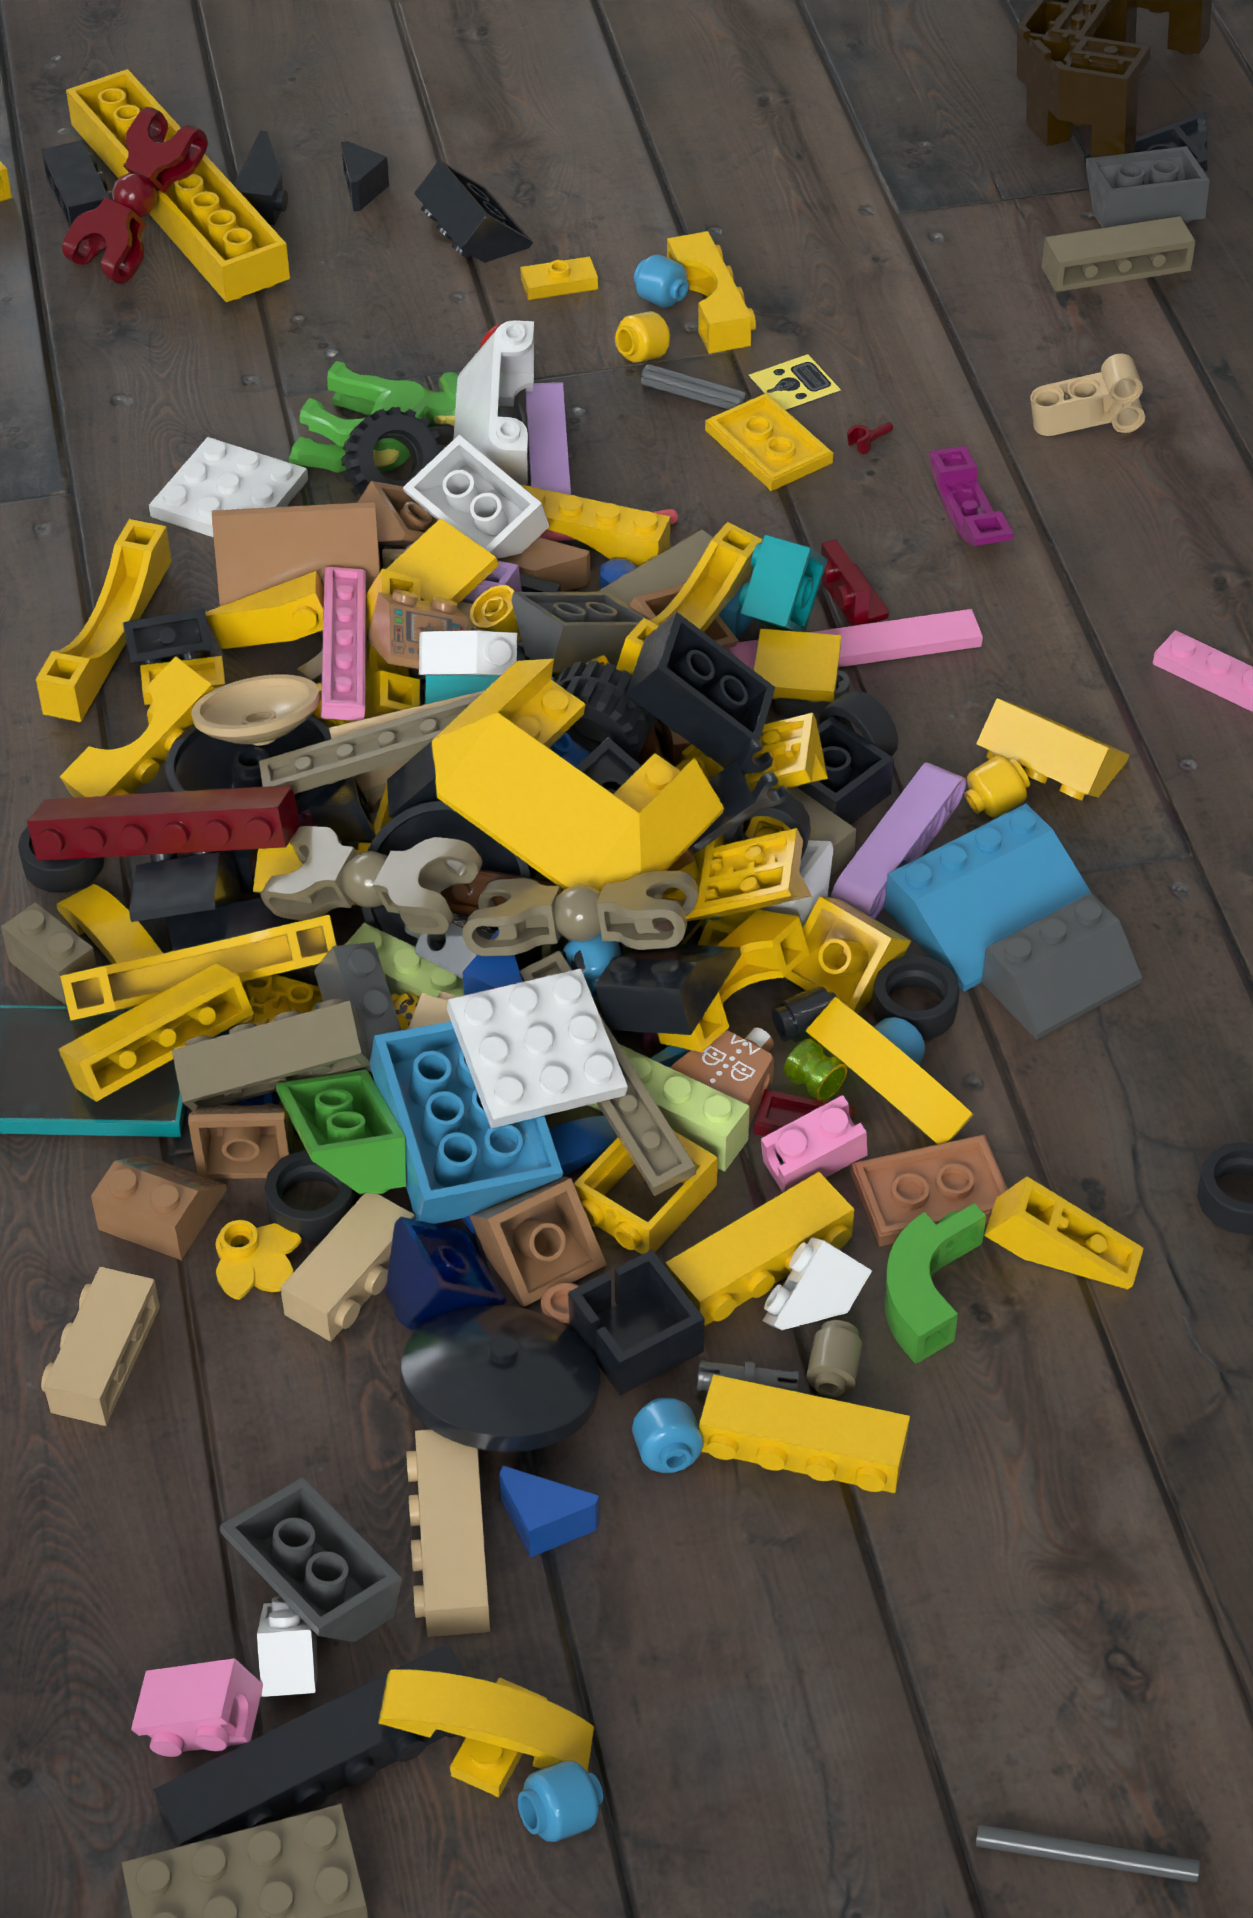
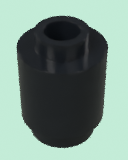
(799, 1012)

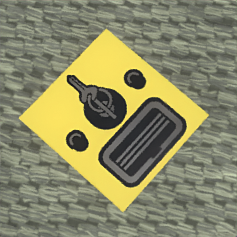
(795, 382)

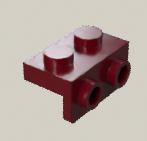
(850, 587)

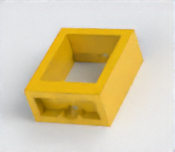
(625, 1226)

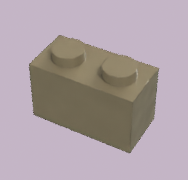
(45, 949)

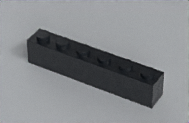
(296, 1763)

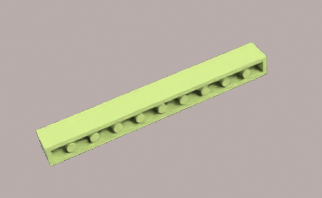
(689, 1106)

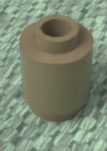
(835, 1358)

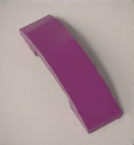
(964, 499)

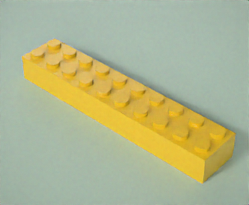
(199, 213)

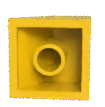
(845, 952)

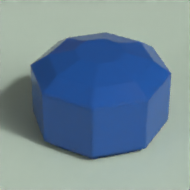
(614, 569)

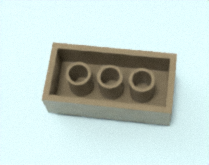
(266, 1871)

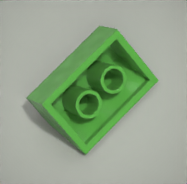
(348, 1129)

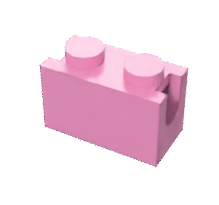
(813, 1144)
(197, 1707)

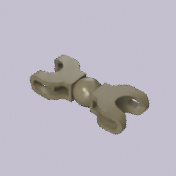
(402, 882)
(581, 913)

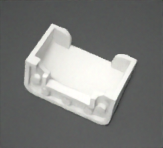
(493, 380)

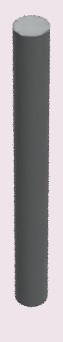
(1087, 1853)

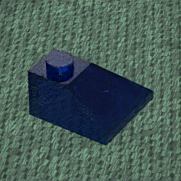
(435, 1273)

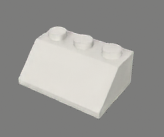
(478, 500)

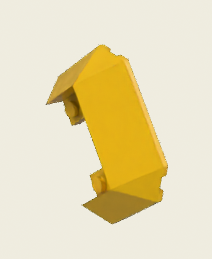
(509, 784)
(766, 867)

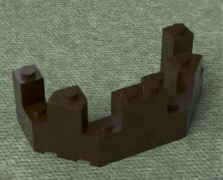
(1086, 65)

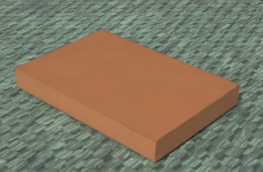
(927, 1181)

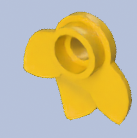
(257, 1263)

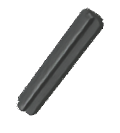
(691, 387)

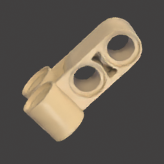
(1091, 400)

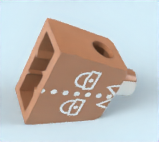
(734, 1066)

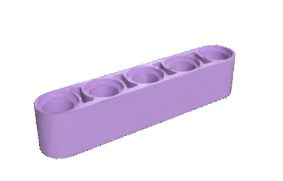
(548, 437)
(900, 837)

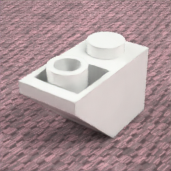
(818, 1287)
(286, 1651)

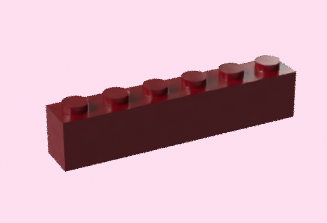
(164, 823)

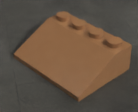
(283, 543)

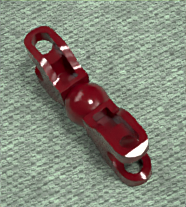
(118, 222)

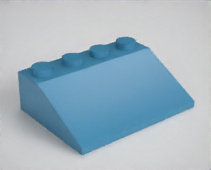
(983, 890)
(451, 1151)

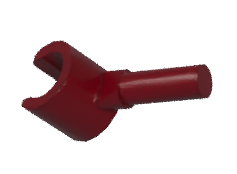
(863, 436)

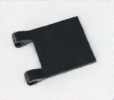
(736, 794)

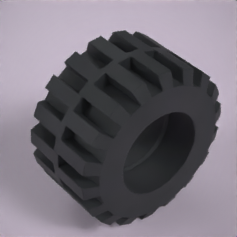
(387, 424)
(607, 708)

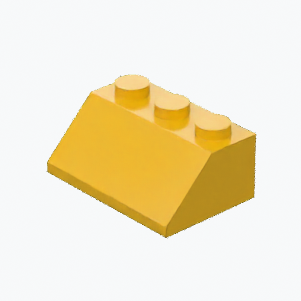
(1051, 750)

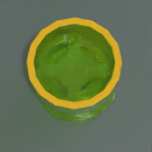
(816, 1071)

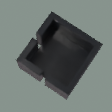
(646, 1330)

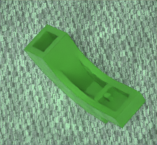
(912, 1305)

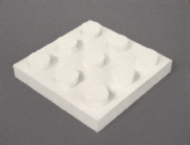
(225, 479)
(536, 1048)

